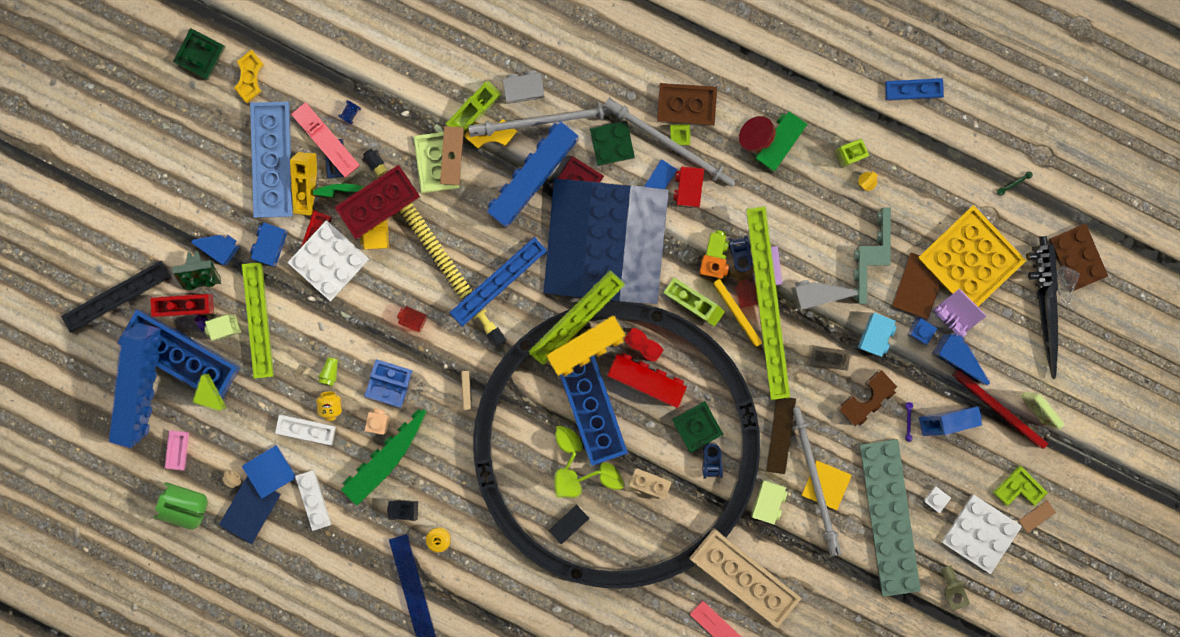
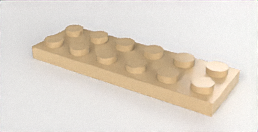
(745, 578)

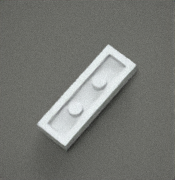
(305, 429)
(313, 500)

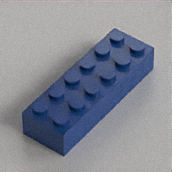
(533, 174)
(186, 357)
(134, 385)
(594, 413)

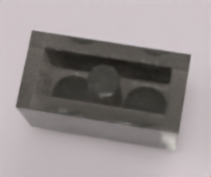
(828, 357)

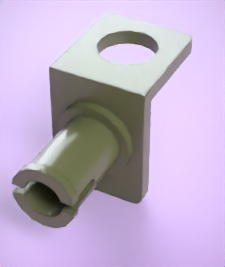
(953, 587)

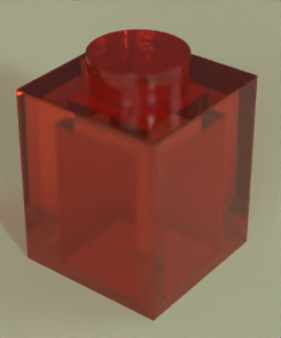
(746, 293)
(412, 318)

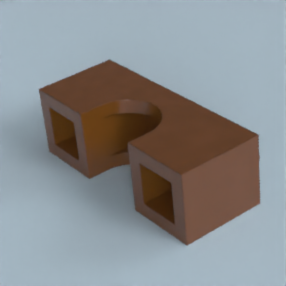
(881, 388)

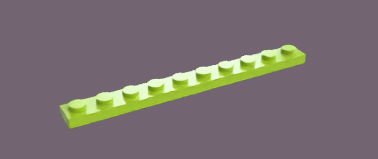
(767, 302)

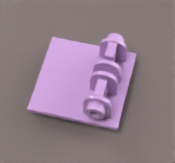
(959, 313)

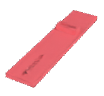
(325, 140)
(712, 621)

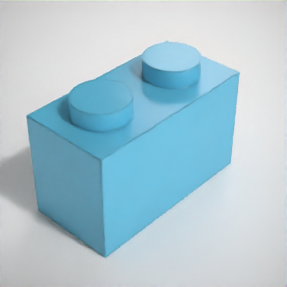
(877, 334)

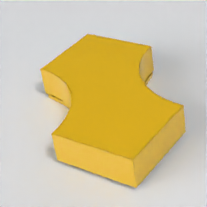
(248, 84)
(502, 137)

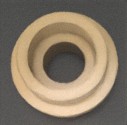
(231, 478)

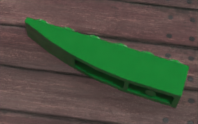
(383, 461)

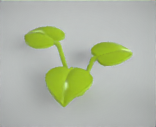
(566, 480)

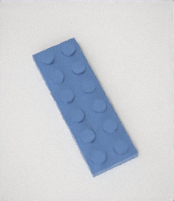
(271, 159)

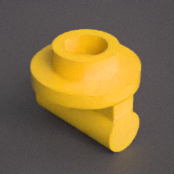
(867, 181)

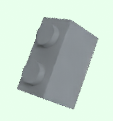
(523, 87)

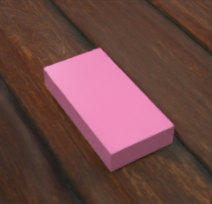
(176, 450)

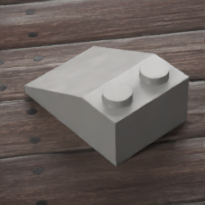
(814, 294)

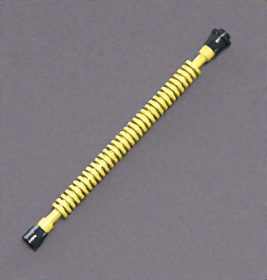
(494, 334)

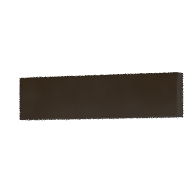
(780, 435)

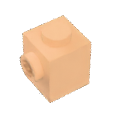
(377, 421)

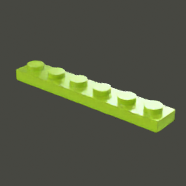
(577, 317)
(257, 320)

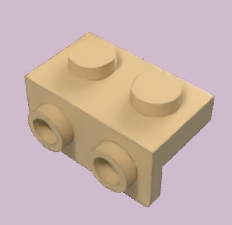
(649, 483)

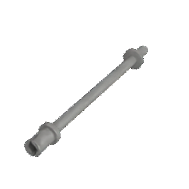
(623, 113)
(489, 128)
(830, 534)

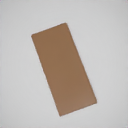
(1037, 516)

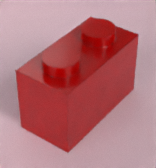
(689, 187)

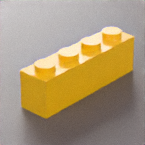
(585, 346)

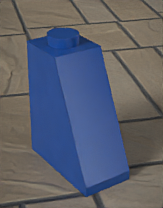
(950, 421)

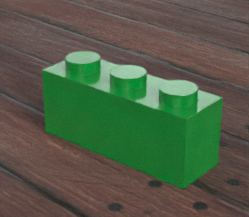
(787, 133)

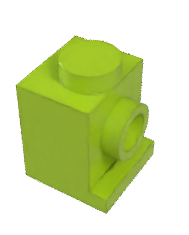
(717, 244)

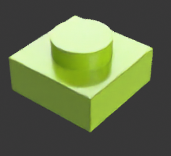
(681, 134)

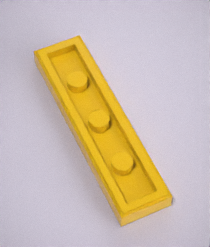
(737, 313)

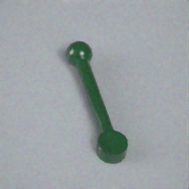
(1001, 191)

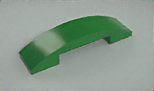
(329, 190)

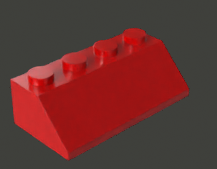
(646, 380)

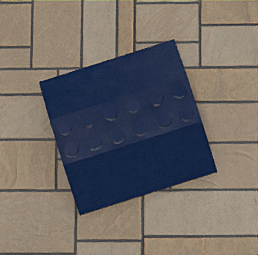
(603, 230)

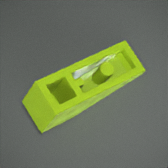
(694, 302)

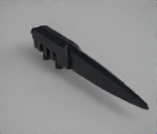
(1047, 297)

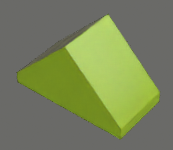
(851, 153)
(208, 395)

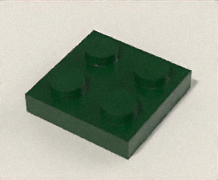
(612, 143)
(697, 426)

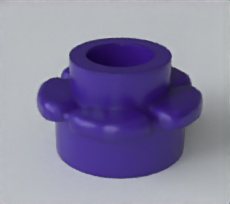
(200, 321)

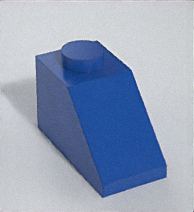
(218, 247)

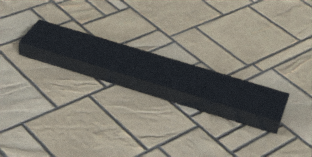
(116, 296)

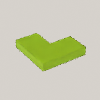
(1020, 482)

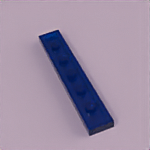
(412, 586)

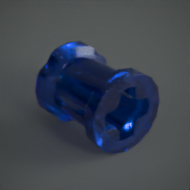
(349, 112)

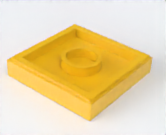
(832, 482)

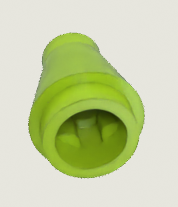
(329, 372)

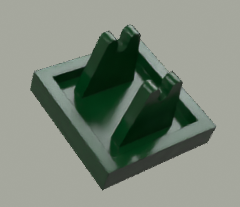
(199, 54)
(196, 273)

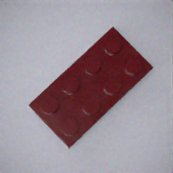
(377, 202)

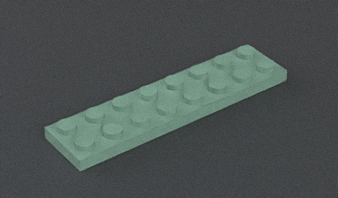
(889, 517)

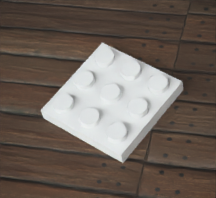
(328, 260)
(981, 534)

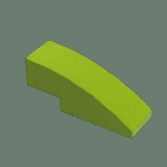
(475, 106)

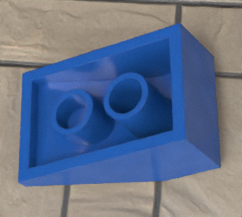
(959, 356)

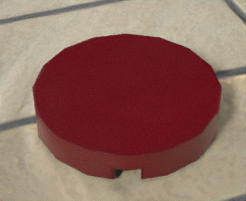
(757, 134)

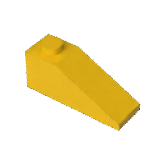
(303, 182)

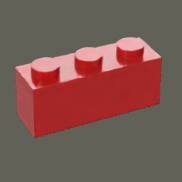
(182, 305)

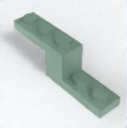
(873, 255)

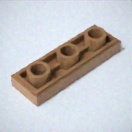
(452, 144)

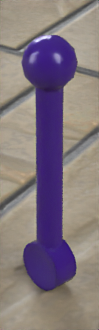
(909, 406)

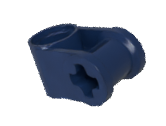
(740, 252)
(712, 465)

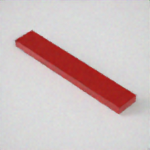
(999, 409)

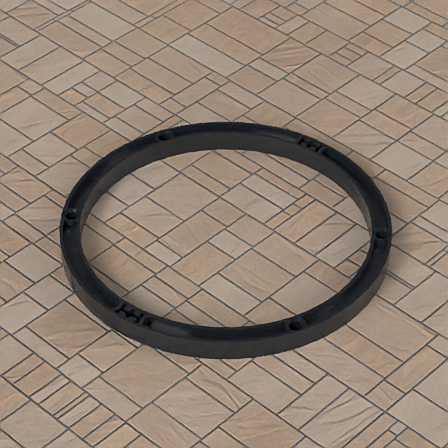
(617, 577)

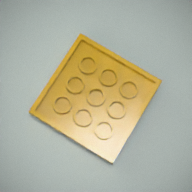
(972, 257)

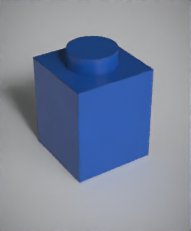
(921, 331)

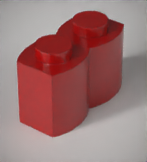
(638, 340)

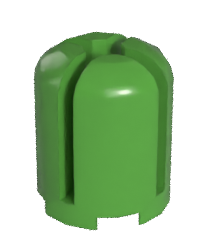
(181, 507)

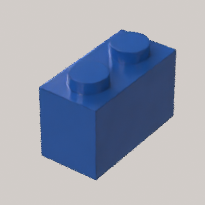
(268, 244)

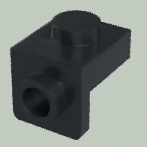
(402, 510)

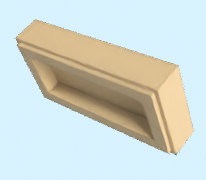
(466, 390)

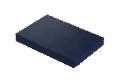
(248, 512)

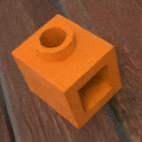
(713, 267)

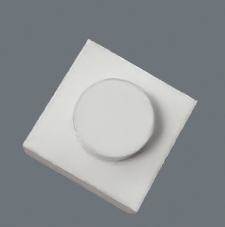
(937, 499)

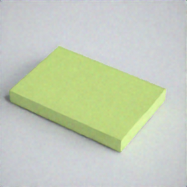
(429, 161)
(1042, 410)

